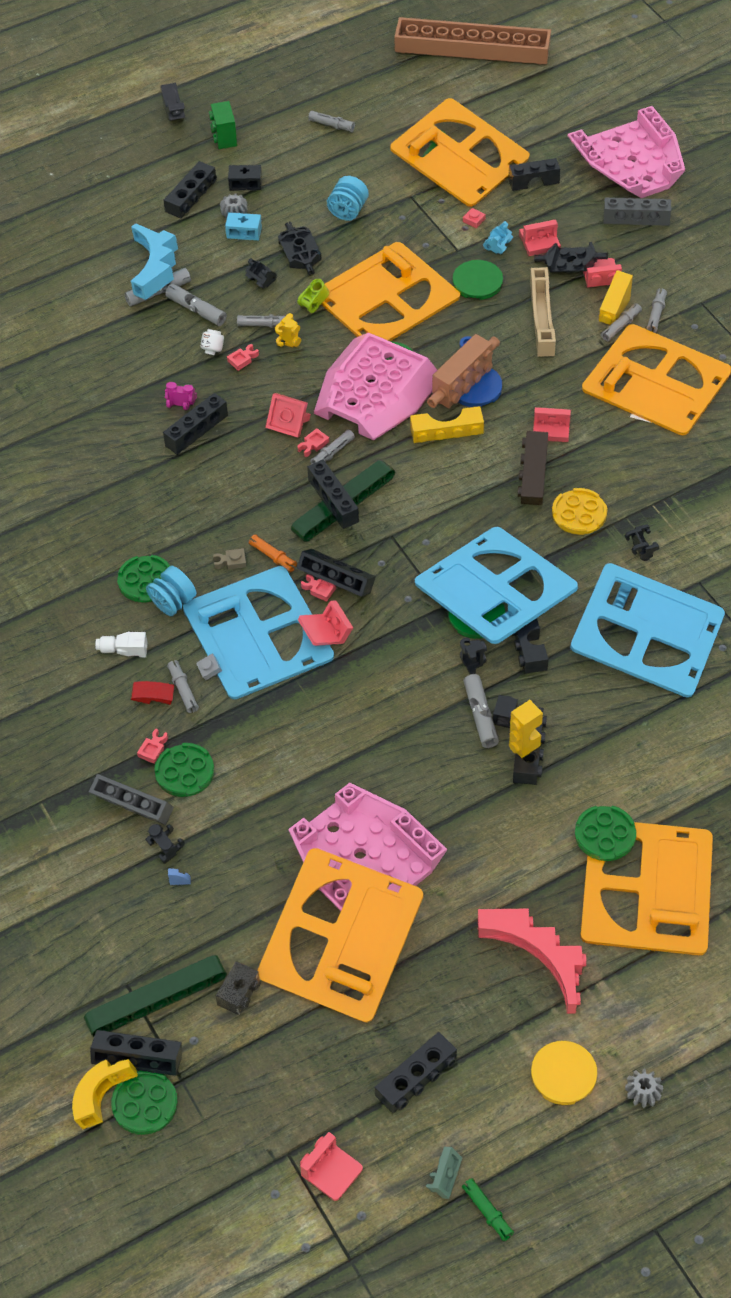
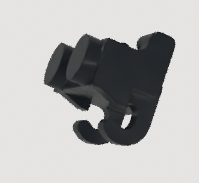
(261, 273)
(640, 544)
(473, 654)
(156, 833)

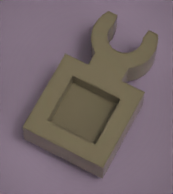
(232, 559)

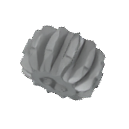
(233, 204)
(635, 1088)

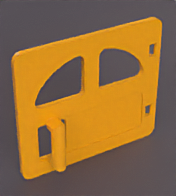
(451, 162)
(371, 285)
(650, 391)
(670, 890)
(364, 937)

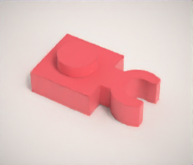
(241, 358)
(315, 440)
(319, 588)
(152, 748)

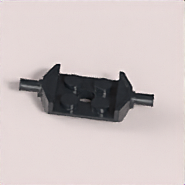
(303, 255)
(559, 258)

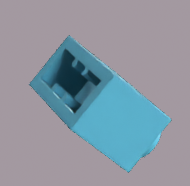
(243, 226)

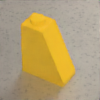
(616, 298)

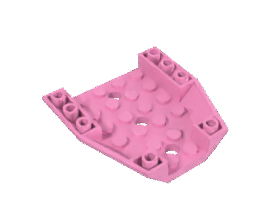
(646, 142)
(396, 393)
(370, 825)

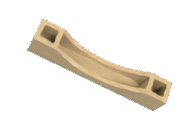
(541, 312)

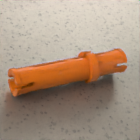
(278, 557)

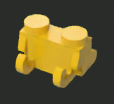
(288, 332)

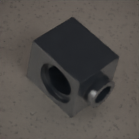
(503, 710)

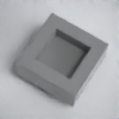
(209, 666)

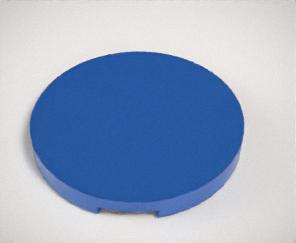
(483, 392)

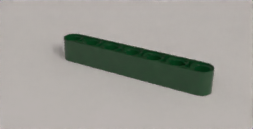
(358, 489)
(155, 995)

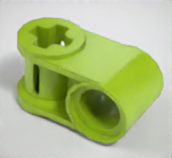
(313, 296)

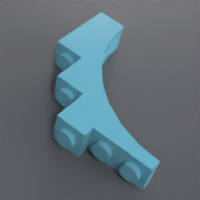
(159, 265)

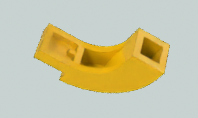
(92, 1088)

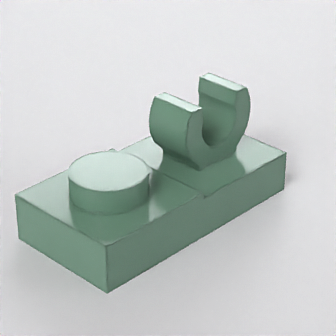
(446, 1174)

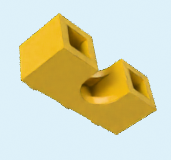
(523, 732)

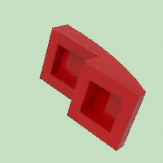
(152, 691)

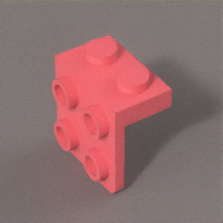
(601, 272)
(327, 628)
(330, 1167)

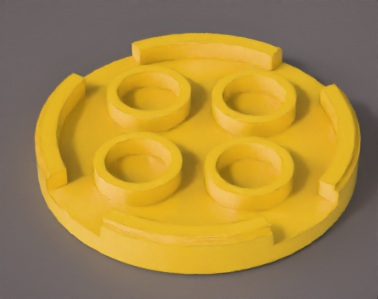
(579, 511)
(564, 1072)

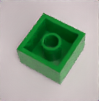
(223, 125)

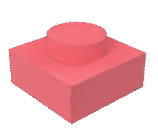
(474, 217)

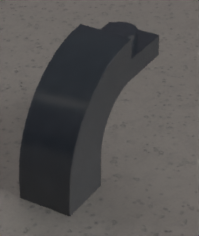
(172, 104)

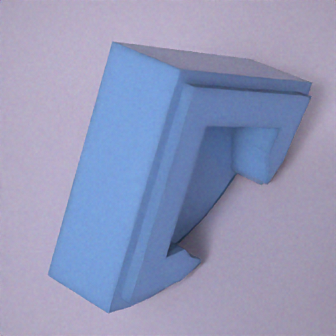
(177, 878)

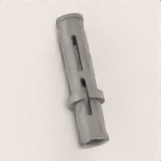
(337, 122)
(658, 305)
(625, 318)
(270, 320)
(327, 452)
(180, 680)

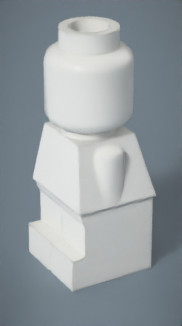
(125, 644)

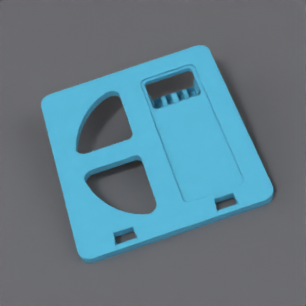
(473, 590)
(655, 614)
(244, 642)

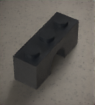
(523, 173)
(532, 657)

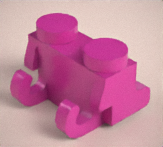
(179, 395)

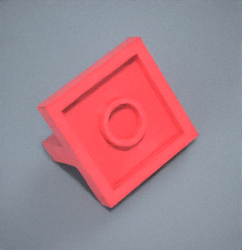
(539, 237)
(287, 415)
(554, 422)

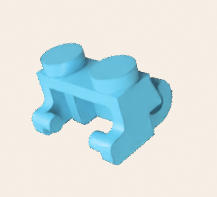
(498, 238)

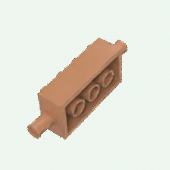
(462, 371)

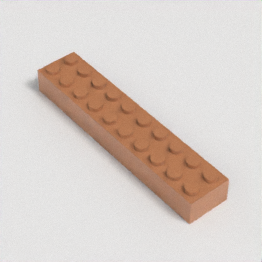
(472, 40)

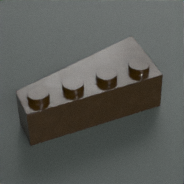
(534, 468)

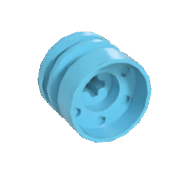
(347, 198)
(171, 590)

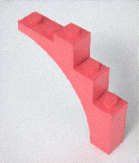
(517, 928)

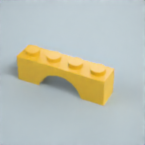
(426, 428)

